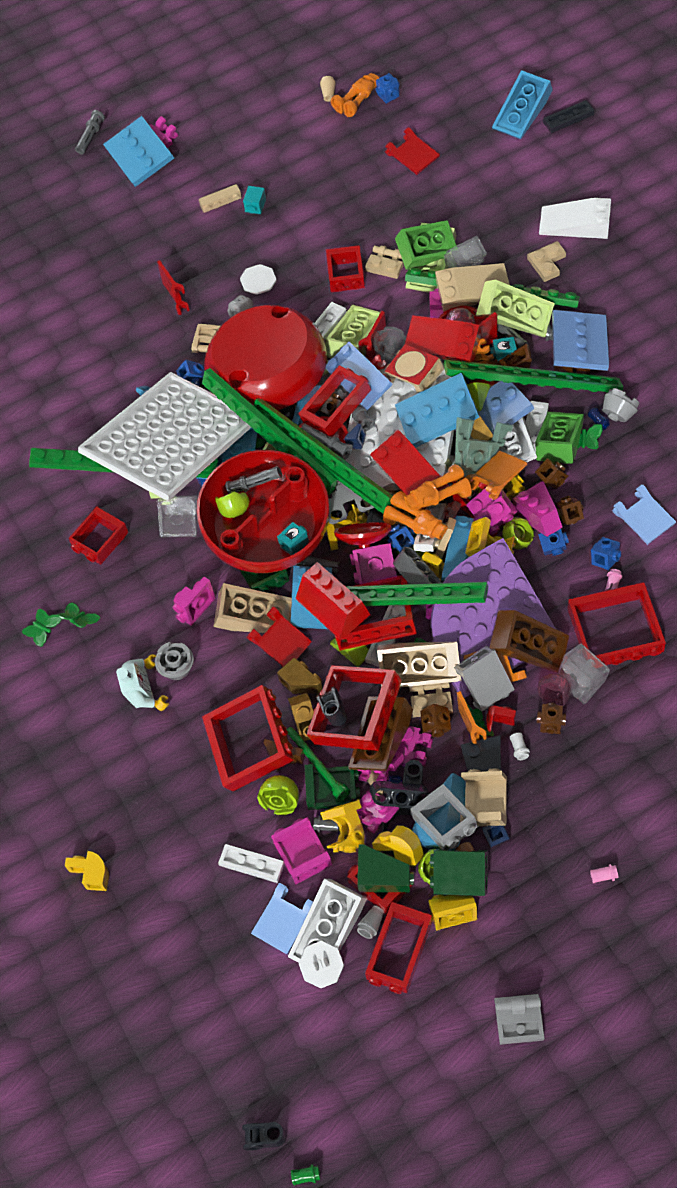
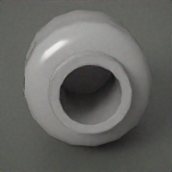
(239, 304)

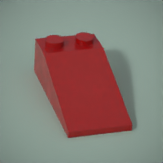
(444, 338)
(404, 464)

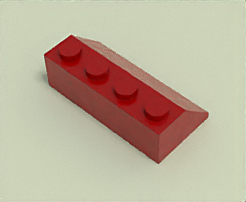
(330, 601)

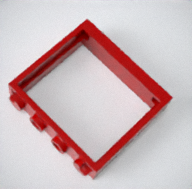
(615, 597)
(384, 629)
(390, 686)
(219, 748)

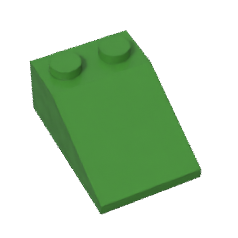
(424, 243)
(559, 437)

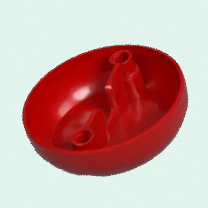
(268, 354)
(251, 538)

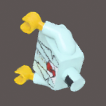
(136, 686)

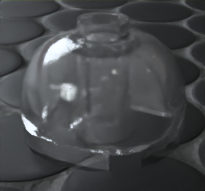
(388, 343)

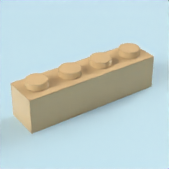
(220, 198)

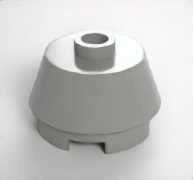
(619, 406)
(174, 660)

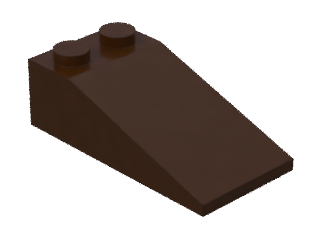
(535, 641)
(394, 733)

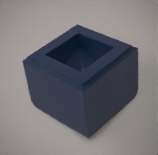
(356, 437)
(496, 834)

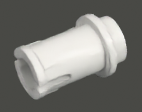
(519, 746)

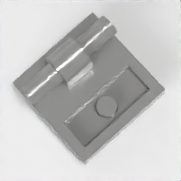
(519, 1019)

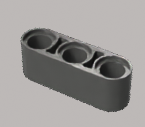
(414, 568)

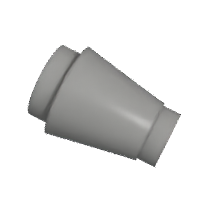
(370, 923)

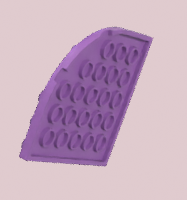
(474, 622)

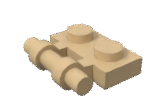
(382, 265)
(422, 701)

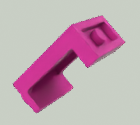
(301, 850)

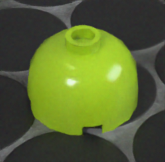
(279, 794)

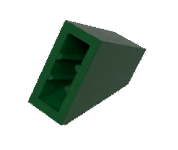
(382, 872)

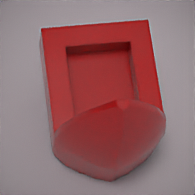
(500, 714)

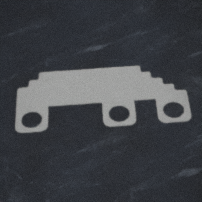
(344, 494)

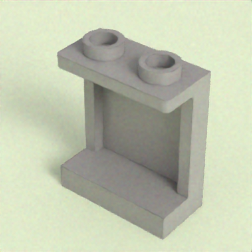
(485, 678)

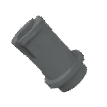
(325, 825)

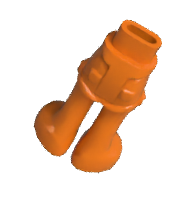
(361, 88)
(429, 495)
(423, 524)

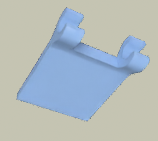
(645, 516)
(281, 921)

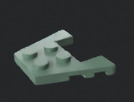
(475, 453)

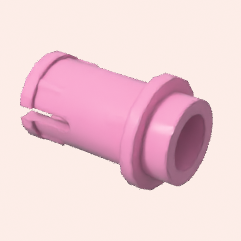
(614, 577)
(604, 874)

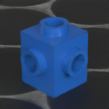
(387, 88)
(191, 372)
(407, 537)
(554, 548)
(605, 553)

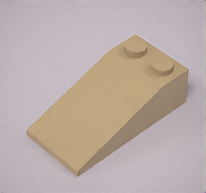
(465, 284)
(247, 609)
(421, 662)

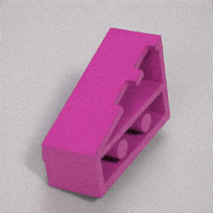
(538, 509)

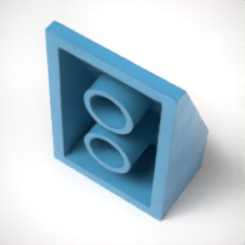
(300, 615)

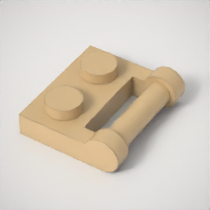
(203, 334)

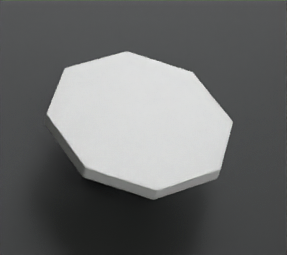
(258, 279)
(321, 964)

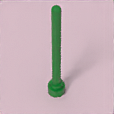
(340, 790)

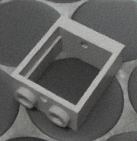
(434, 802)

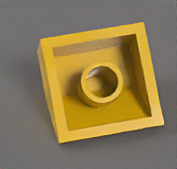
(452, 910)

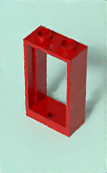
(345, 409)
(409, 915)

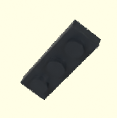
(568, 116)

